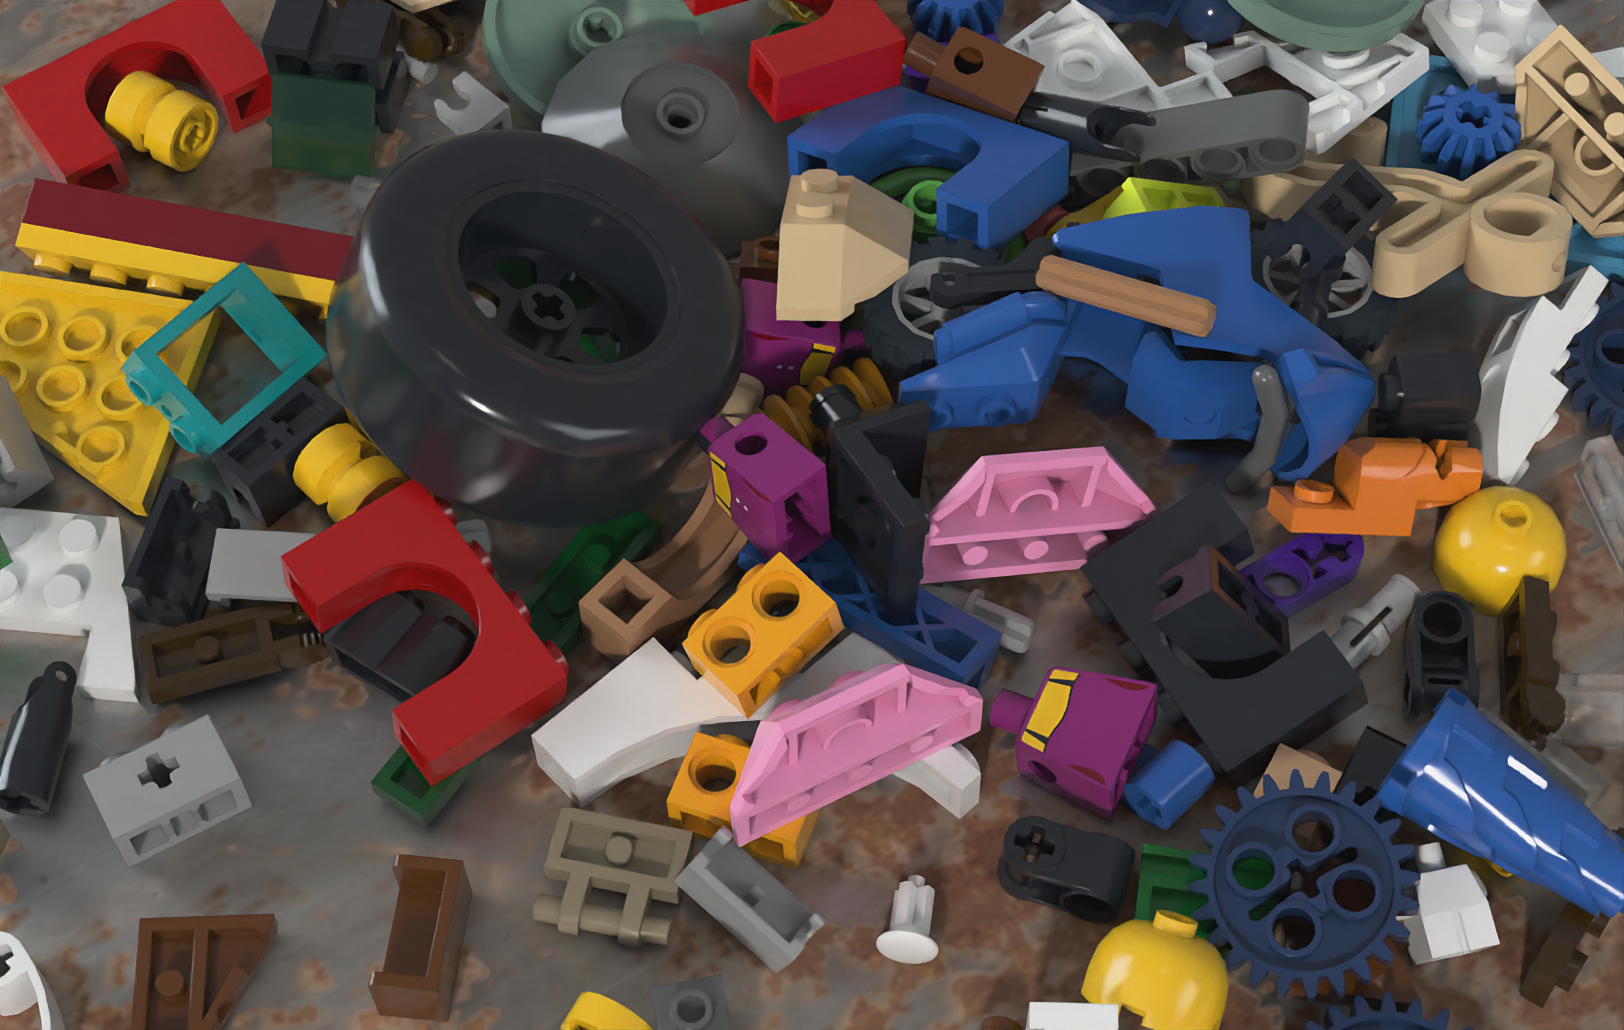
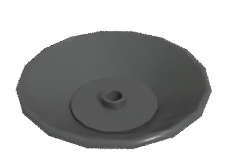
(722, 166)

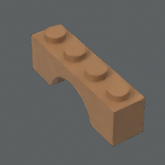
(666, 588)

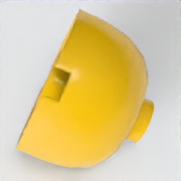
(1496, 542)
(1160, 973)

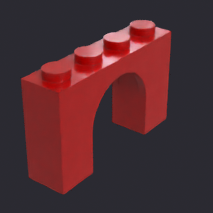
(181, 41)
(823, 63)
(413, 545)

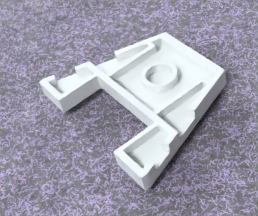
(1493, 36)
(1093, 64)
(1345, 83)
(70, 583)

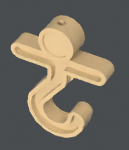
(1491, 222)

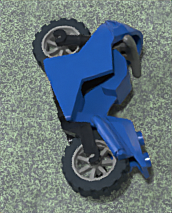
(1264, 374)

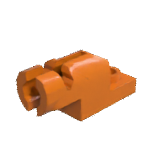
(1379, 487)

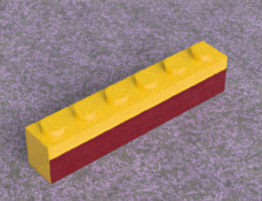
(175, 246)

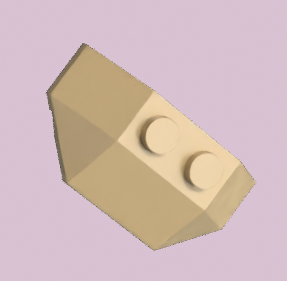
(1576, 116)
(838, 246)

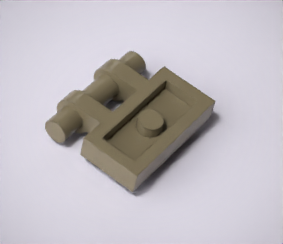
(616, 857)

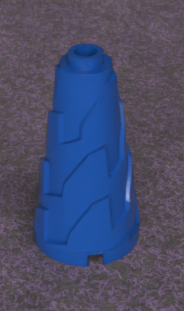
(1502, 805)

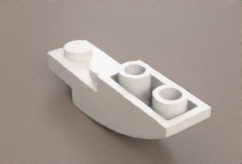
(1519, 374)

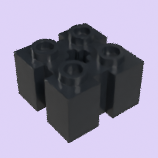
(343, 45)

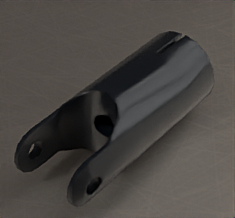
(1083, 123)
(37, 743)

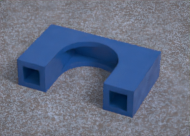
(1003, 169)

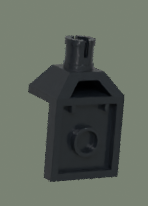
(875, 489)

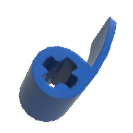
(1167, 783)

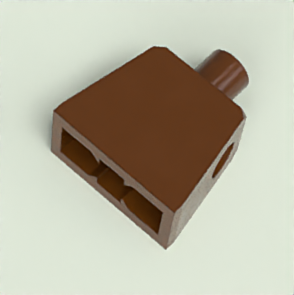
(975, 73)

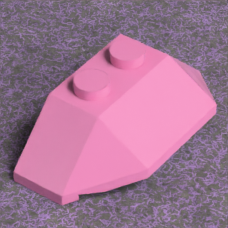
(1032, 514)
(846, 740)

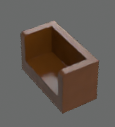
(424, 939)

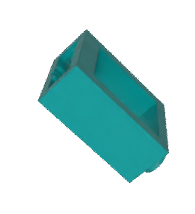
(262, 320)

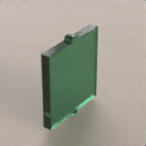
(323, 125)

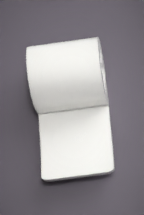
(25, 985)

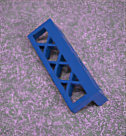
(931, 637)

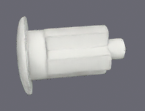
(910, 924)

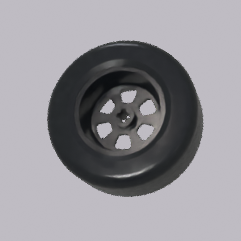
(511, 405)

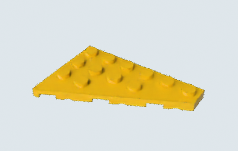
(64, 364)

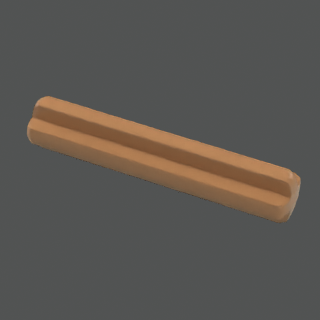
(1126, 295)

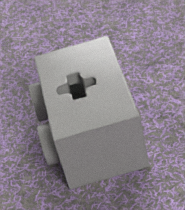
(153, 819)

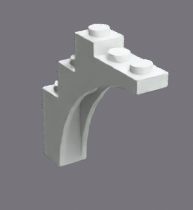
(658, 701)

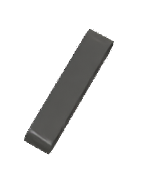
(1201, 145)

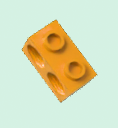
(776, 644)
(706, 811)

